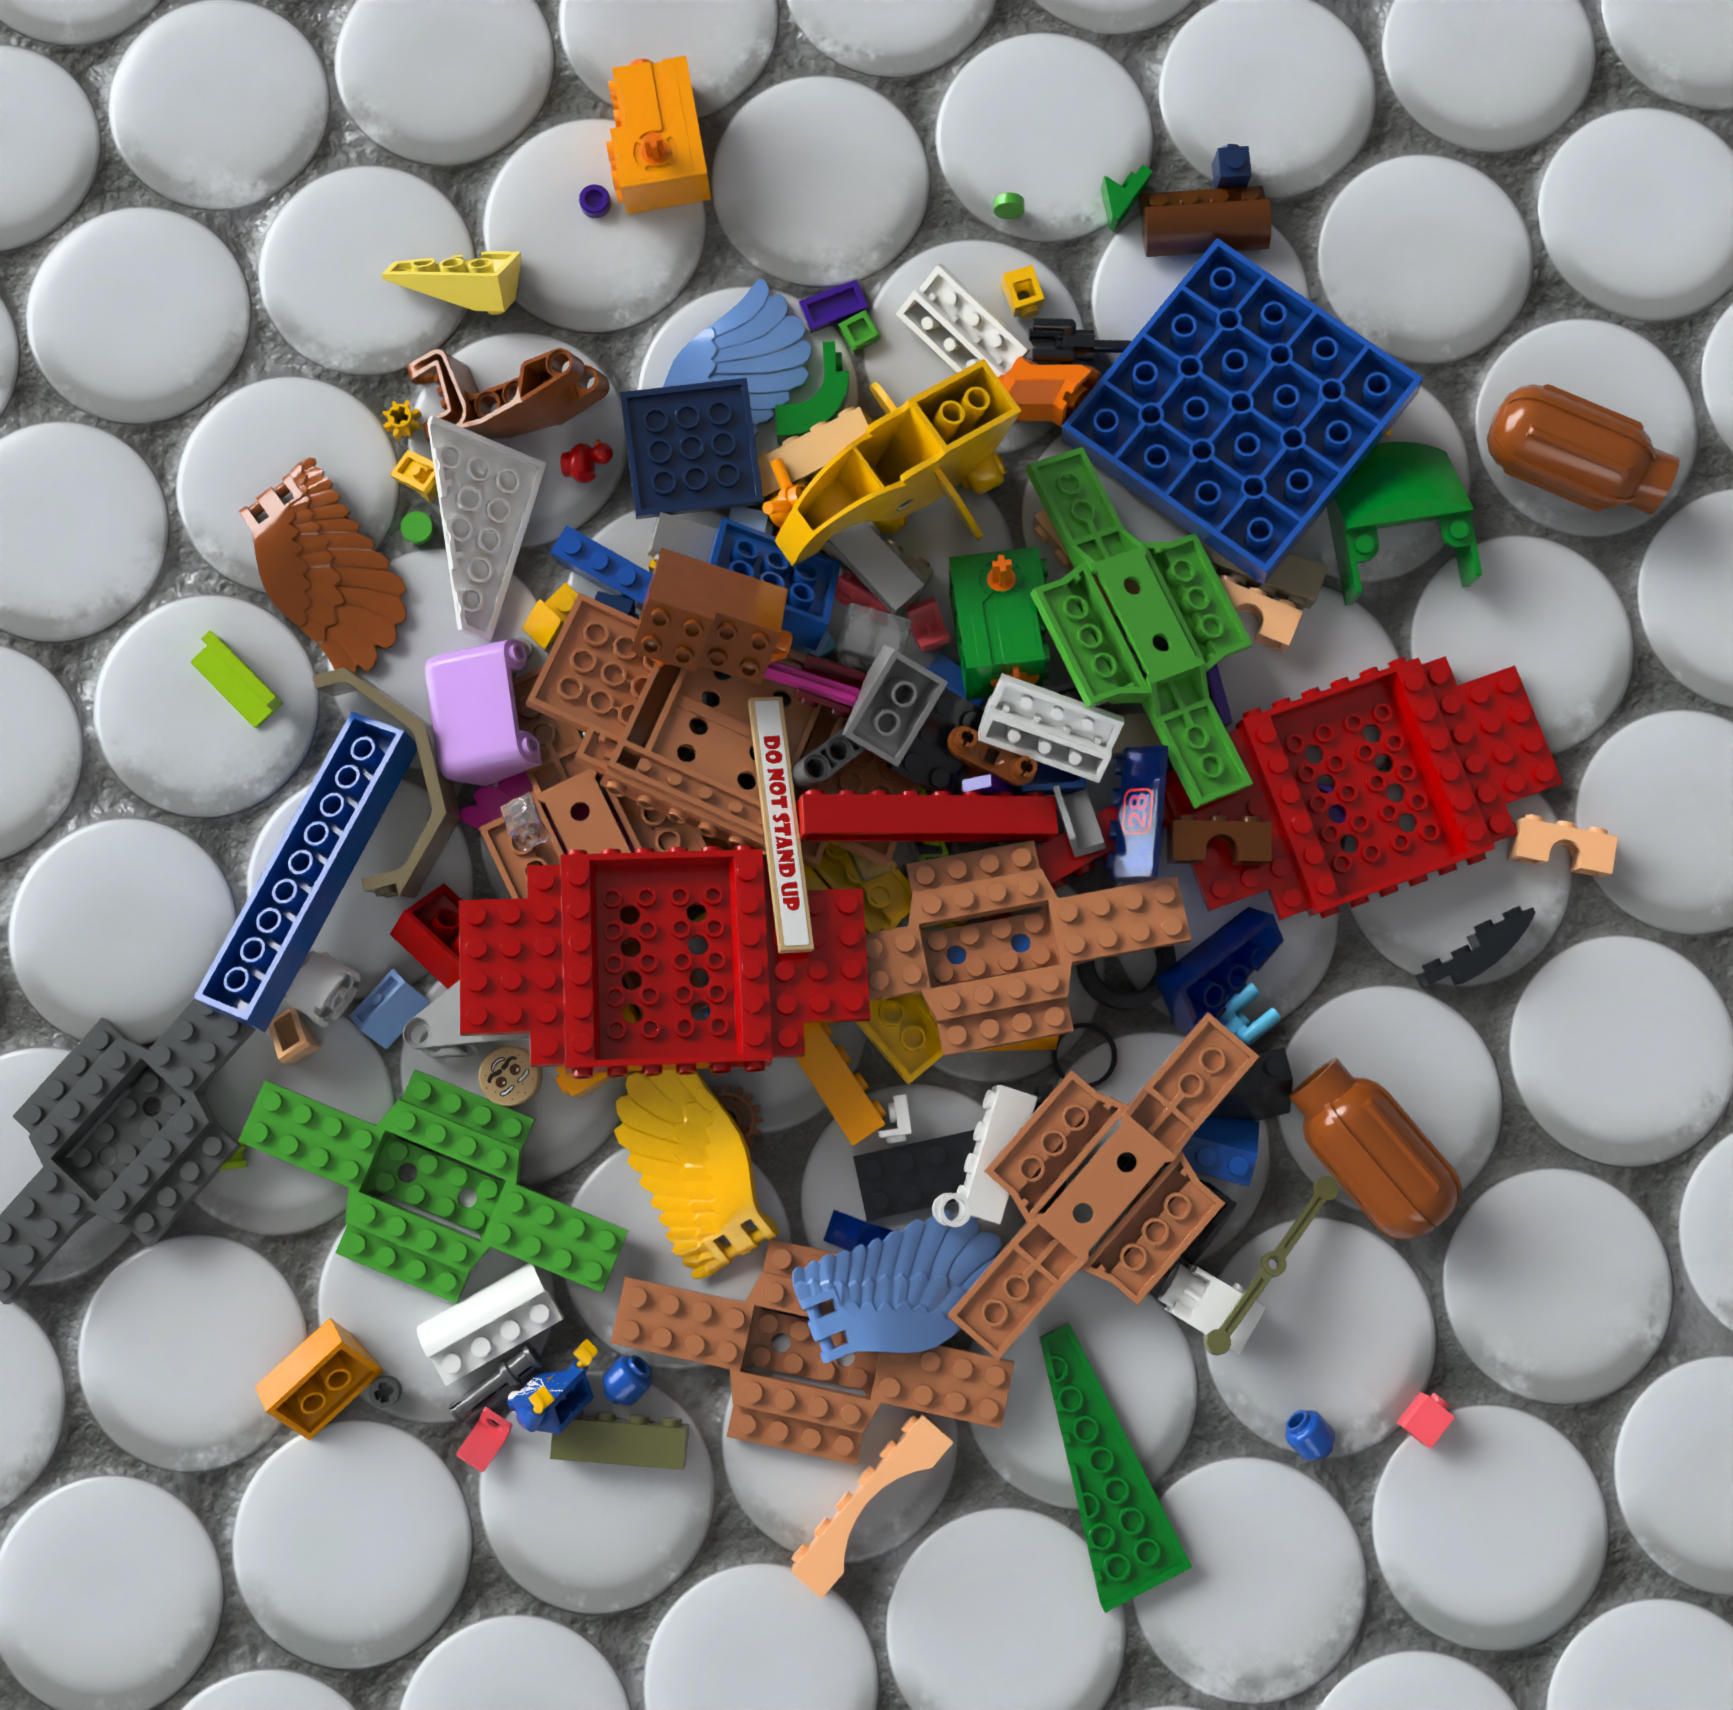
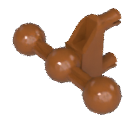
(987, 759)

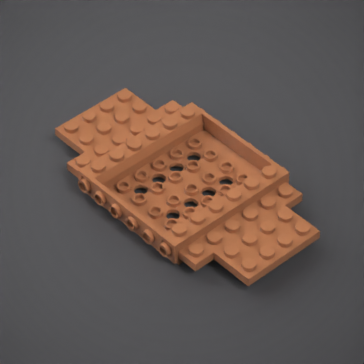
(642, 715)

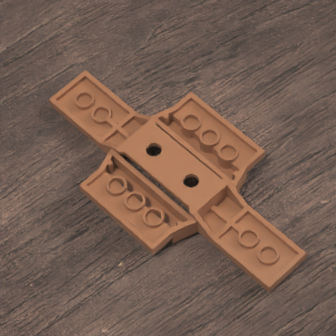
(561, 786)
(996, 991)
(1150, 1230)
(794, 1412)

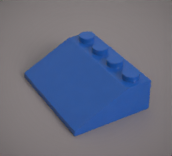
(809, 583)

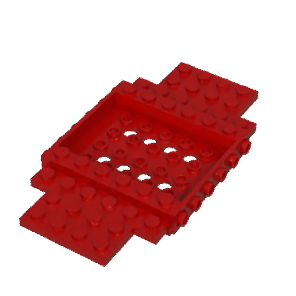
(1451, 752)
(558, 964)

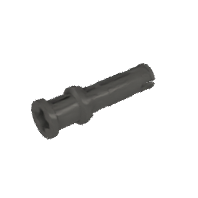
(508, 1374)

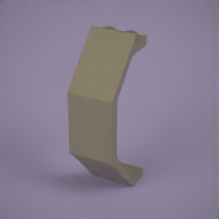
(445, 809)

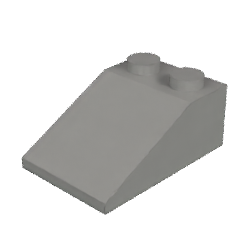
(893, 705)

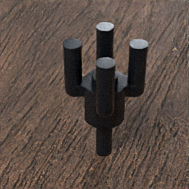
(1070, 344)

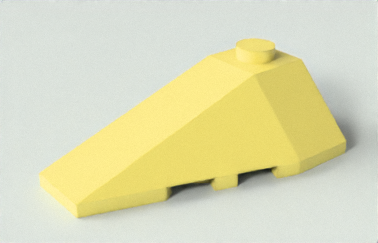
(474, 284)

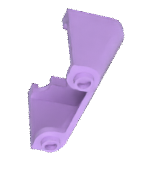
(477, 714)

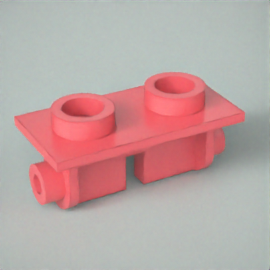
(852, 590)

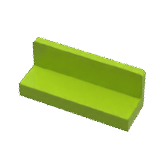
(235, 680)

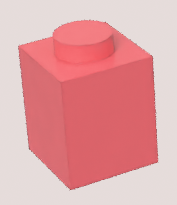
(1426, 1418)

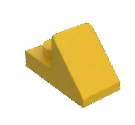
(417, 474)
(549, 617)

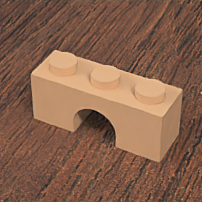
(1275, 618)
(1590, 849)

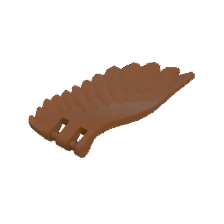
(325, 570)

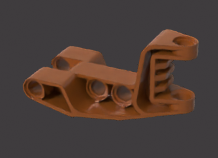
(531, 402)

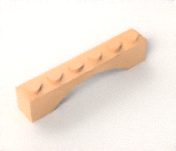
(916, 1450)

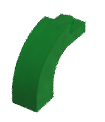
(823, 406)

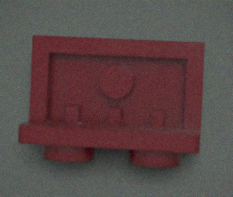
(833, 671)

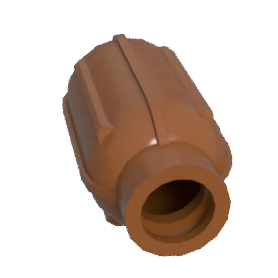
(1579, 450)
(1376, 1152)

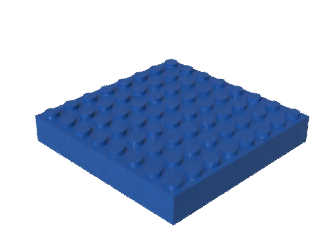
(1241, 410)

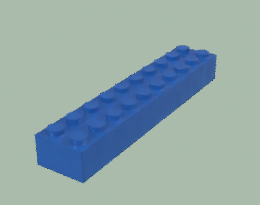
(307, 872)

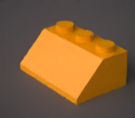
(318, 1379)

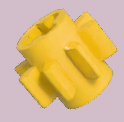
(400, 412)

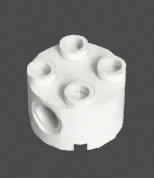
(322, 988)

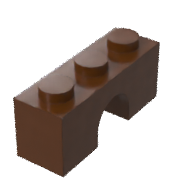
(1248, 839)

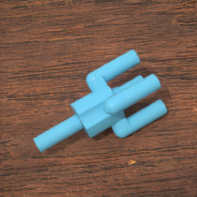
(1238, 1023)

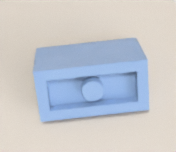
(388, 1009)

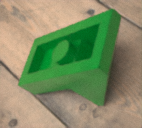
(1120, 199)

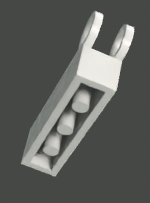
(980, 1194)

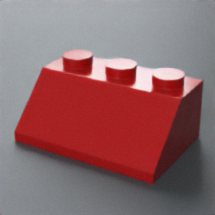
(432, 933)

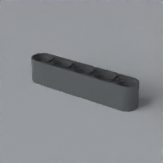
(822, 761)

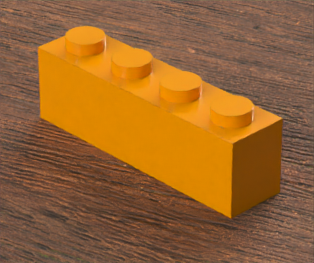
(838, 1086)

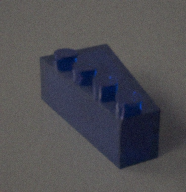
(1218, 968)

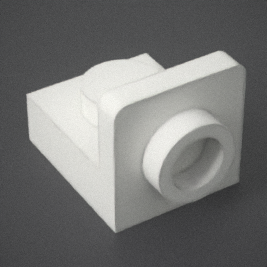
(898, 1113)

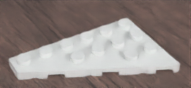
(484, 511)

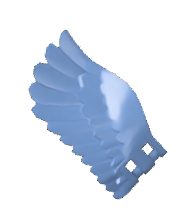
(749, 343)
(895, 1289)

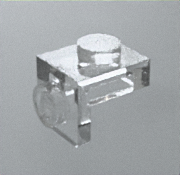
(524, 822)

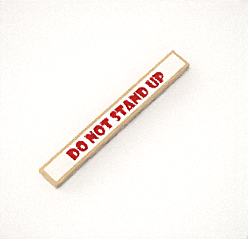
(780, 825)

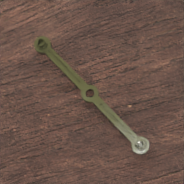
(1218, 1340)

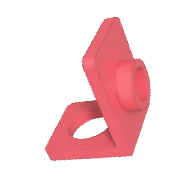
(484, 1440)

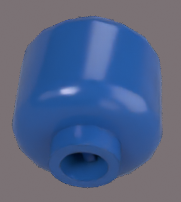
(627, 1380)
(1310, 1435)

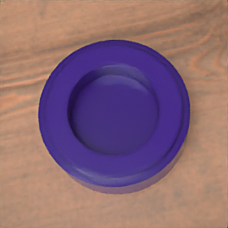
(594, 201)

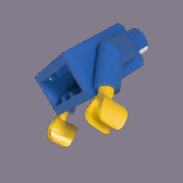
(555, 1398)

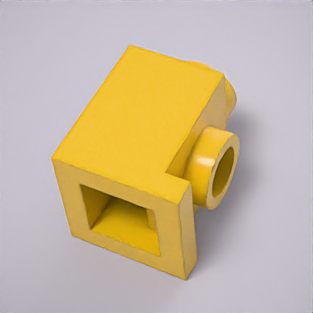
(1023, 282)

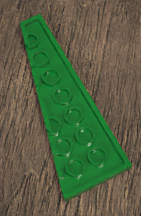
(1118, 1509)

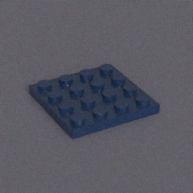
(691, 448)

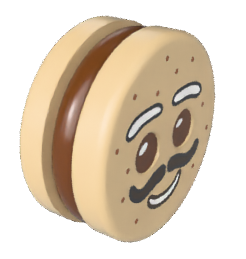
(508, 1076)

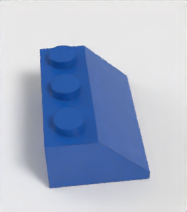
(1224, 1149)

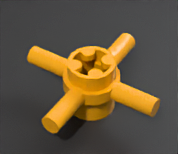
(781, 505)

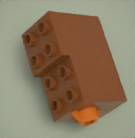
(711, 619)

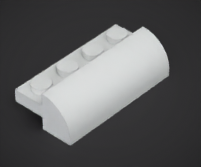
(960, 325)
(1049, 728)
(489, 1323)

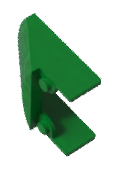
(1395, 488)

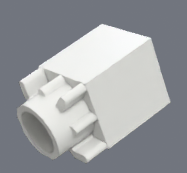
(1207, 1302)

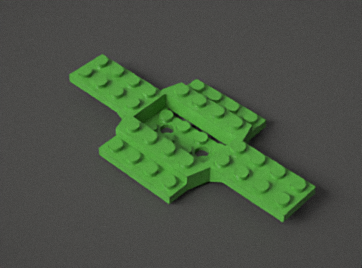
(1176, 601)
(408, 1243)

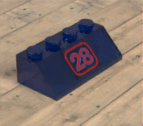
(1138, 814)

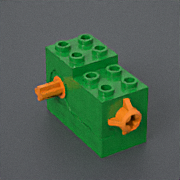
(997, 618)

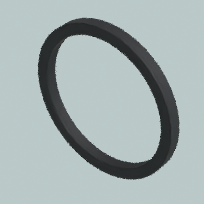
(1109, 1039)

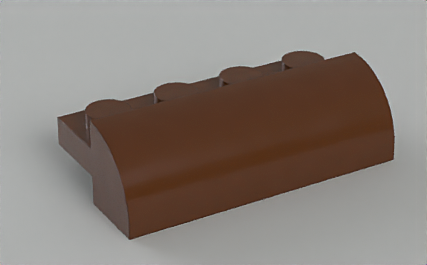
(1194, 219)

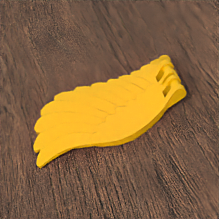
(694, 1167)

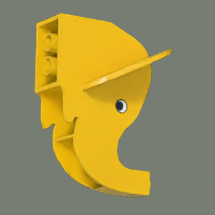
(904, 460)

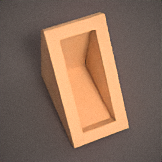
(292, 1037)

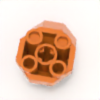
(1048, 391)

